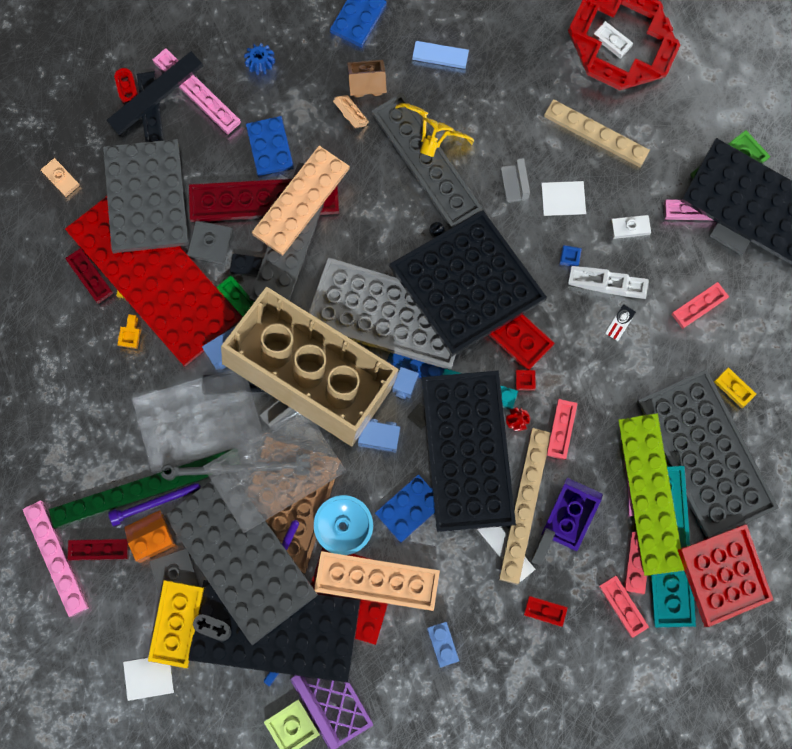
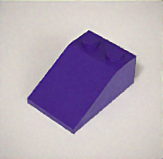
(573, 513)

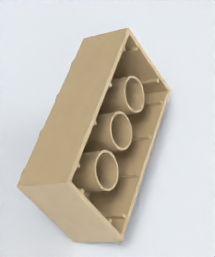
(308, 366)

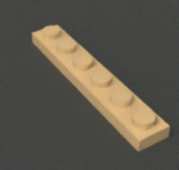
(596, 133)

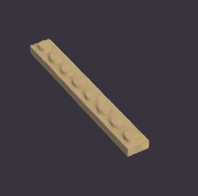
(525, 506)

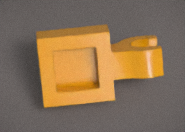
(129, 335)

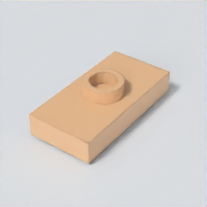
(351, 111)
(60, 177)

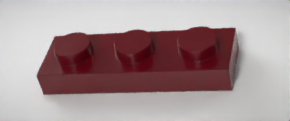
(89, 276)
(98, 549)

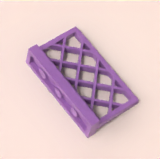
(319, 717)

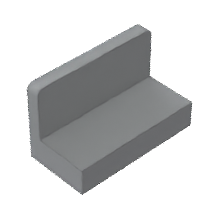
(515, 181)
(276, 413)

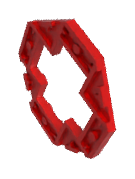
(639, 71)

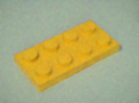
(174, 624)

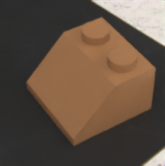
(367, 78)

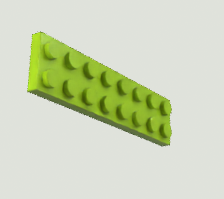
(651, 494)

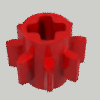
(517, 419)

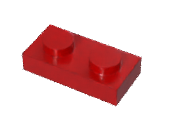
(545, 611)

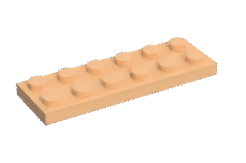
(300, 200)
(377, 581)

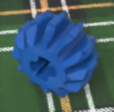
(265, 62)

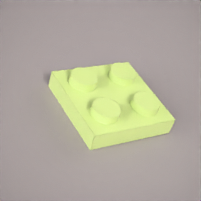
(292, 727)

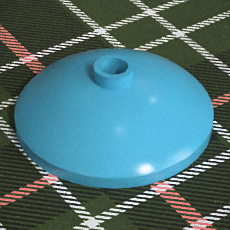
(348, 511)

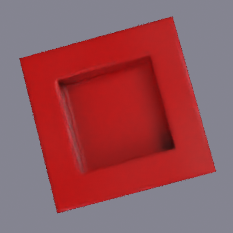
(525, 380)

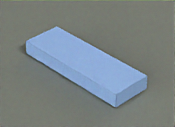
(440, 54)

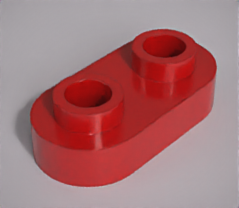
(125, 87)

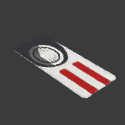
(620, 322)

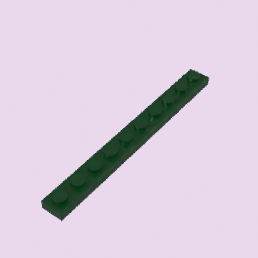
(125, 494)

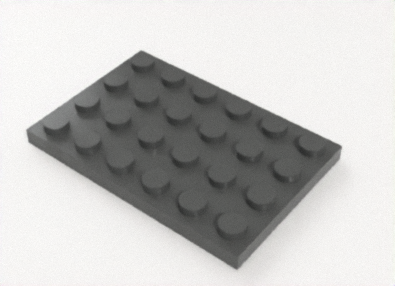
(145, 196)

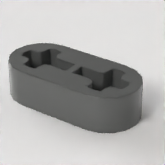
(543, 546)
(214, 623)

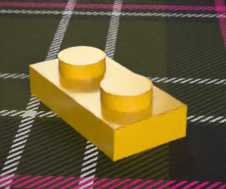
(735, 388)

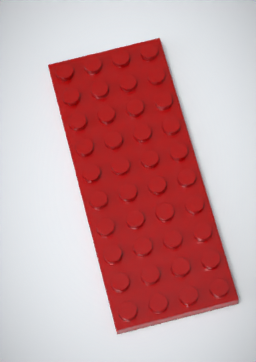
(159, 286)

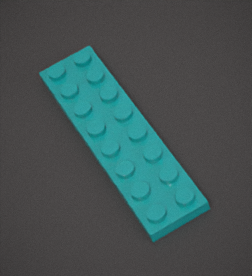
(671, 591)

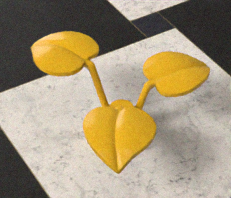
(430, 143)

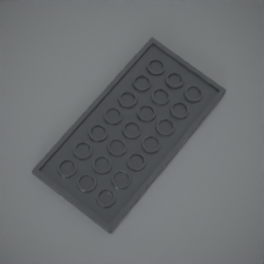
(719, 469)
(245, 569)

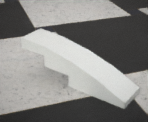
(607, 282)

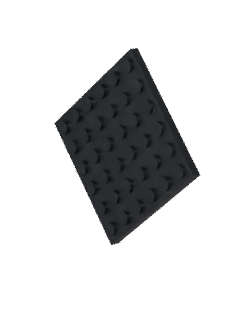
(467, 282)

